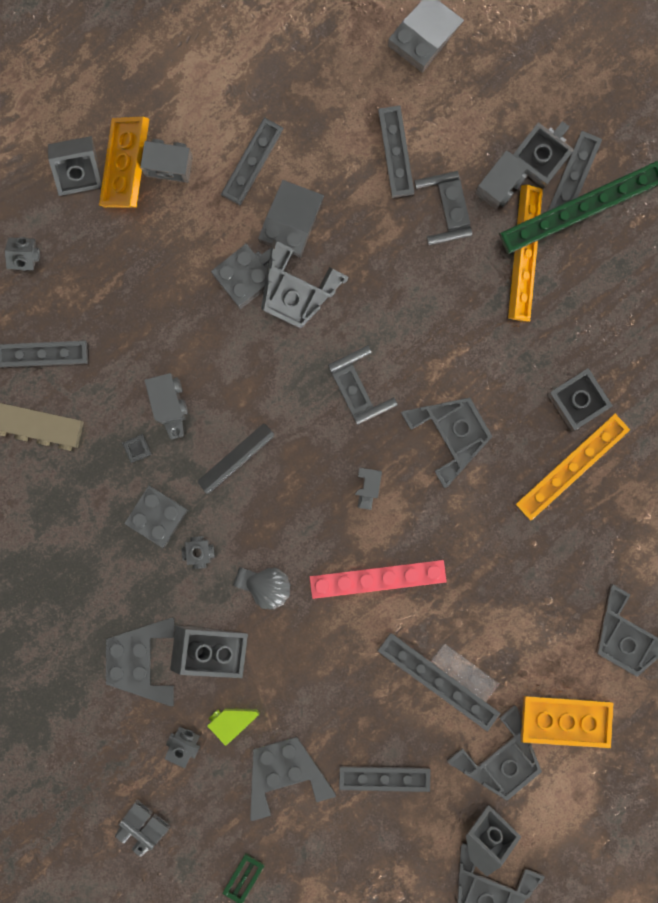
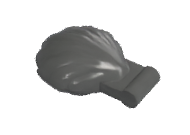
(269, 587)

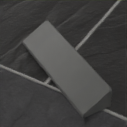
(236, 458)

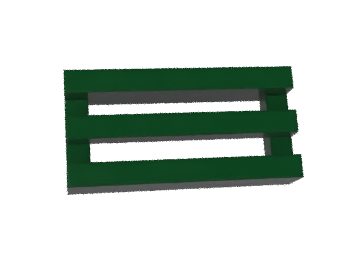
(253, 861)

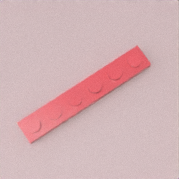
(378, 579)

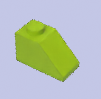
(230, 722)

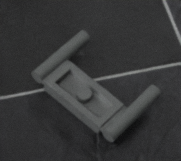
(453, 206)
(353, 389)

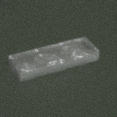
(465, 672)

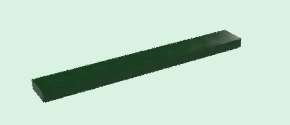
(580, 208)

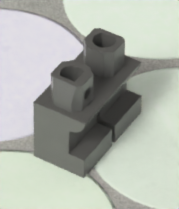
(370, 487)
(147, 836)

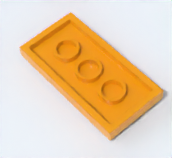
(123, 162)
(566, 722)

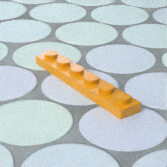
(525, 258)
(572, 467)

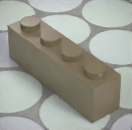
(40, 426)

